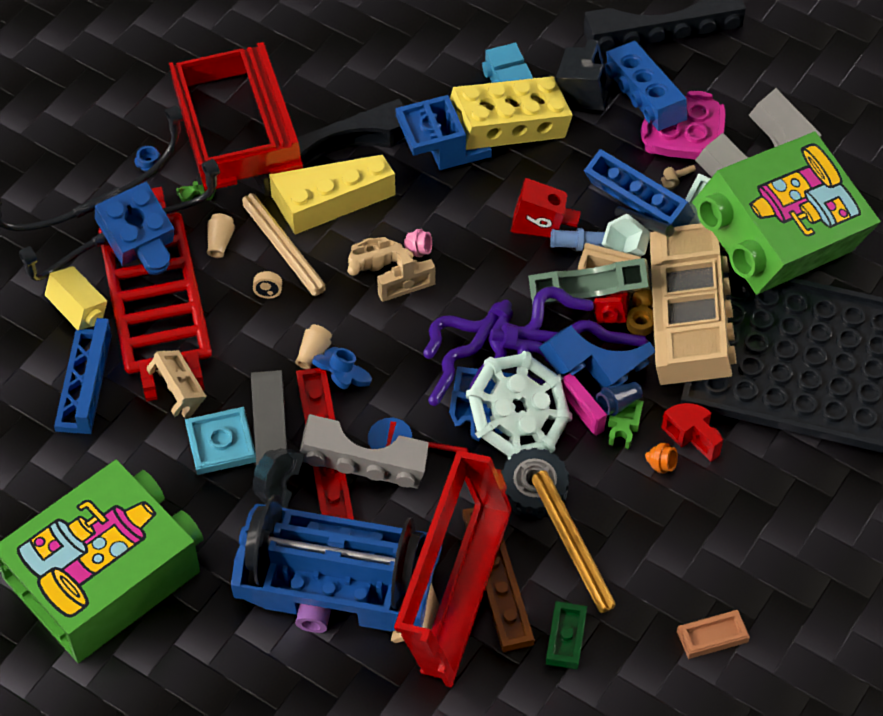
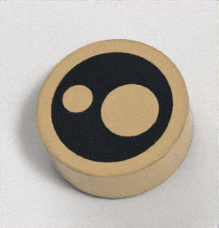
(267, 284)

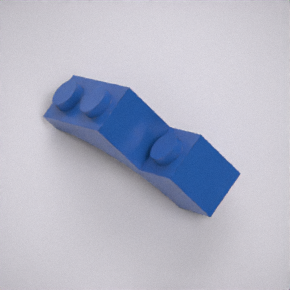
(571, 353)

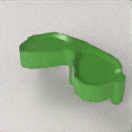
(188, 192)

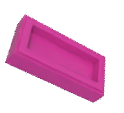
(584, 404)

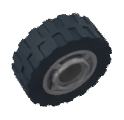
(519, 471)

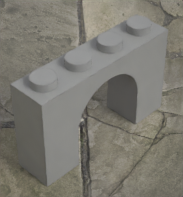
(774, 116)

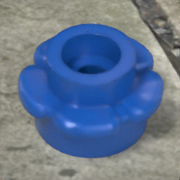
(147, 157)

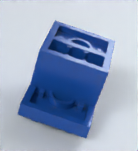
(436, 128)

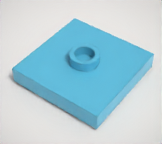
(220, 440)

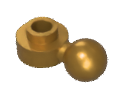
(641, 314)

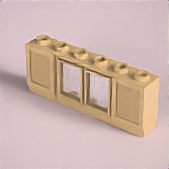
(691, 306)

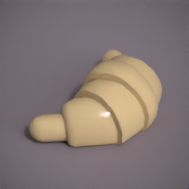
(373, 254)

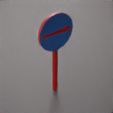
(388, 429)

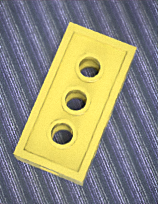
(511, 112)

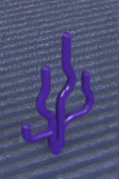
(499, 315)
(530, 337)

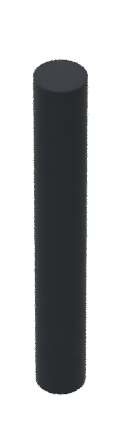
(647, 222)

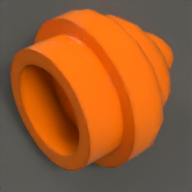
(662, 458)

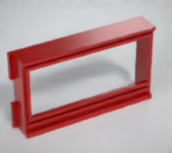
(273, 158)
(442, 648)

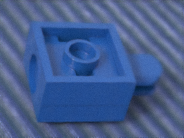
(137, 228)

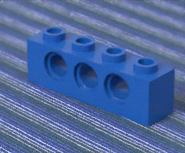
(646, 86)
(638, 190)

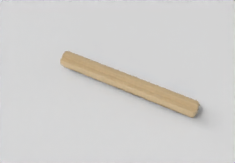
(283, 244)

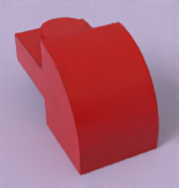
(691, 424)

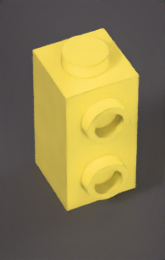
(75, 297)

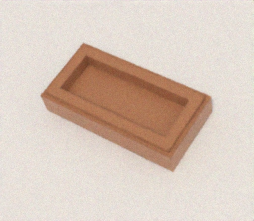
(713, 634)

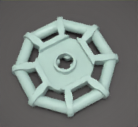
(530, 393)

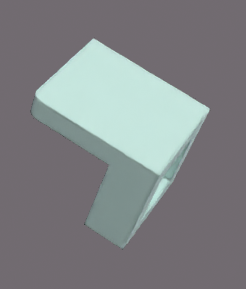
(626, 236)

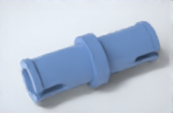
(575, 239)

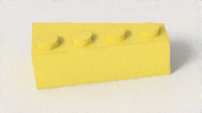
(331, 190)

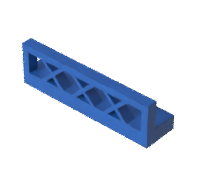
(90, 380)

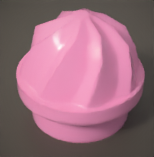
(418, 242)

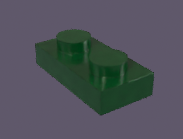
(566, 635)

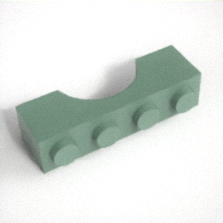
(595, 282)

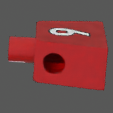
(541, 210)

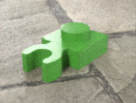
(625, 422)

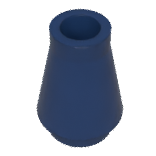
(617, 398)

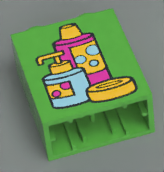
(784, 212)
(100, 558)

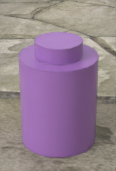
(312, 618)

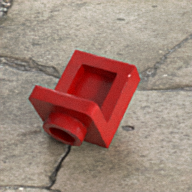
(612, 308)

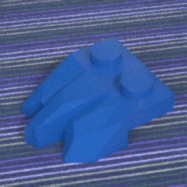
(460, 406)

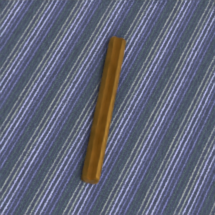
(573, 541)

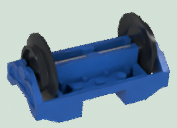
(327, 564)

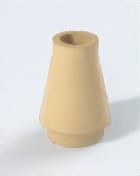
(219, 230)
(314, 342)

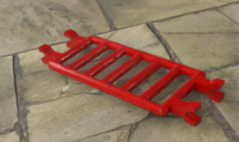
(194, 306)

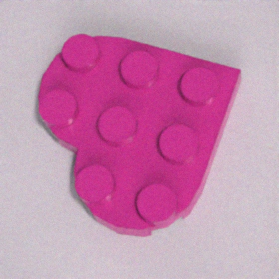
(691, 136)

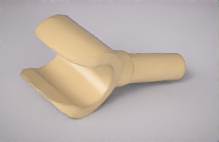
(671, 176)

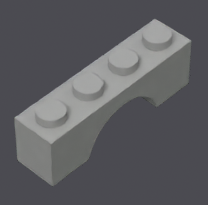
(328, 447)

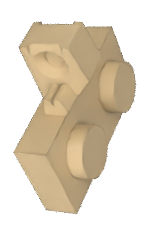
(405, 277)

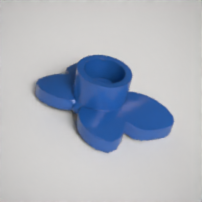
(341, 365)

